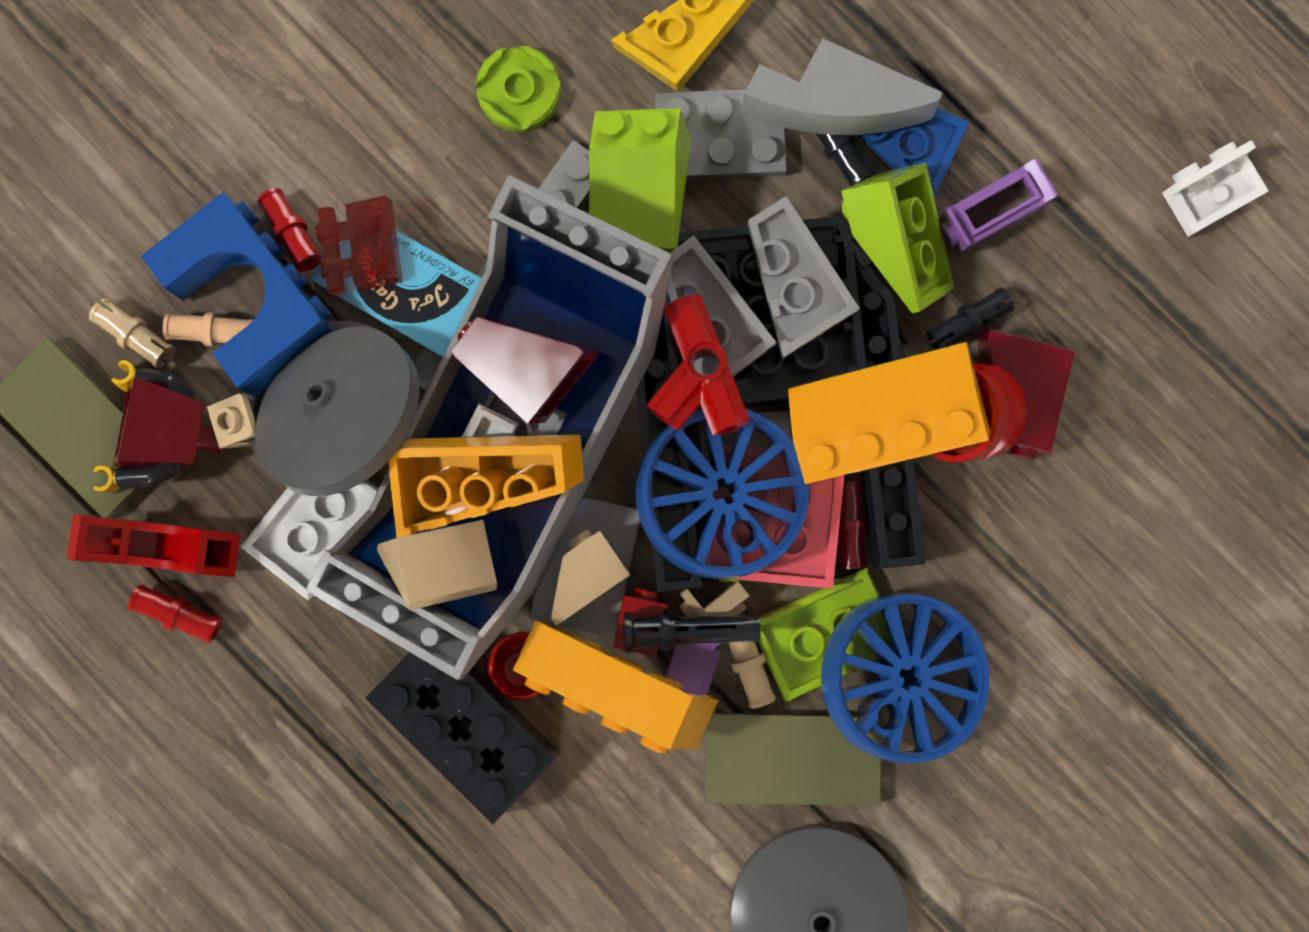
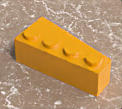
(471, 476)
(614, 688)

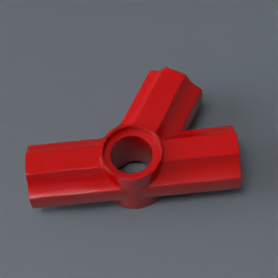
(689, 389)

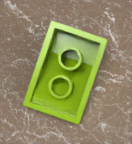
(640, 172)
(901, 233)

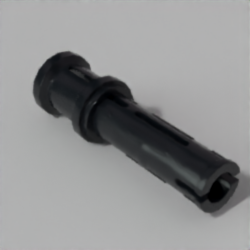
(634, 627)

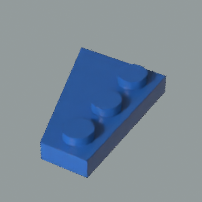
(921, 143)

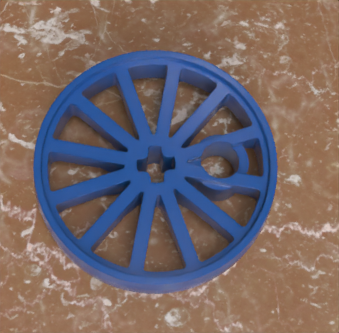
(726, 510)
(916, 669)

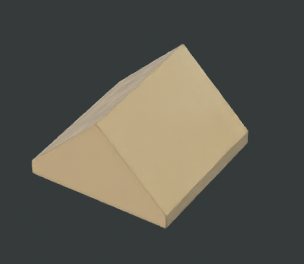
(440, 564)

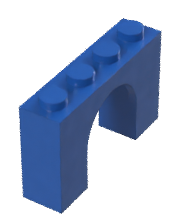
(223, 238)

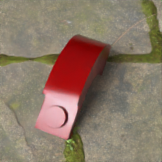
(153, 545)

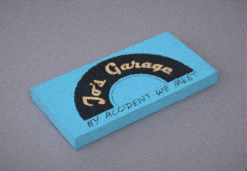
(425, 304)

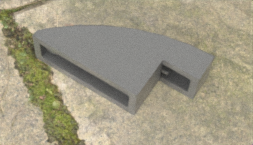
(840, 96)

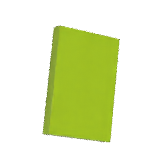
(799, 631)

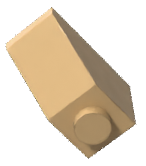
(586, 573)

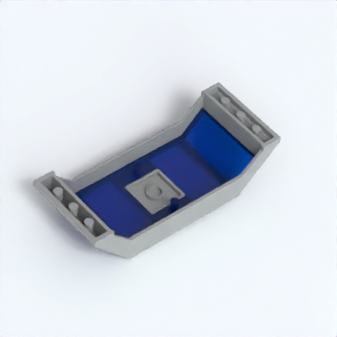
(555, 276)

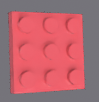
(813, 553)

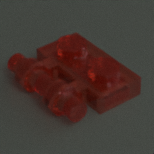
(372, 244)

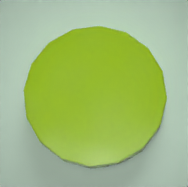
(518, 88)

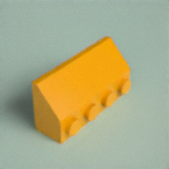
(887, 413)

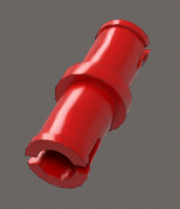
(289, 229)
(174, 613)

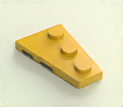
(680, 37)

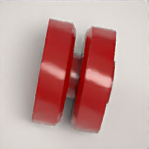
(1005, 414)

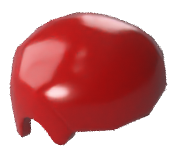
(501, 666)

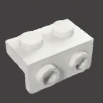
(1216, 189)

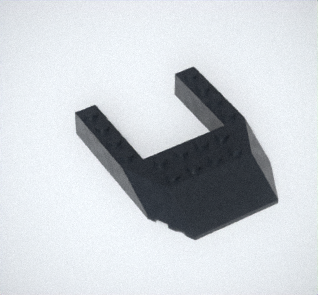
(854, 344)

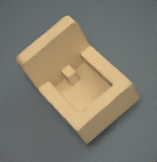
(233, 421)
(726, 603)

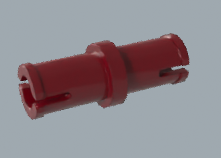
(851, 528)

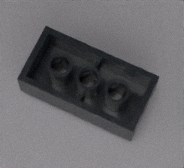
(464, 756)

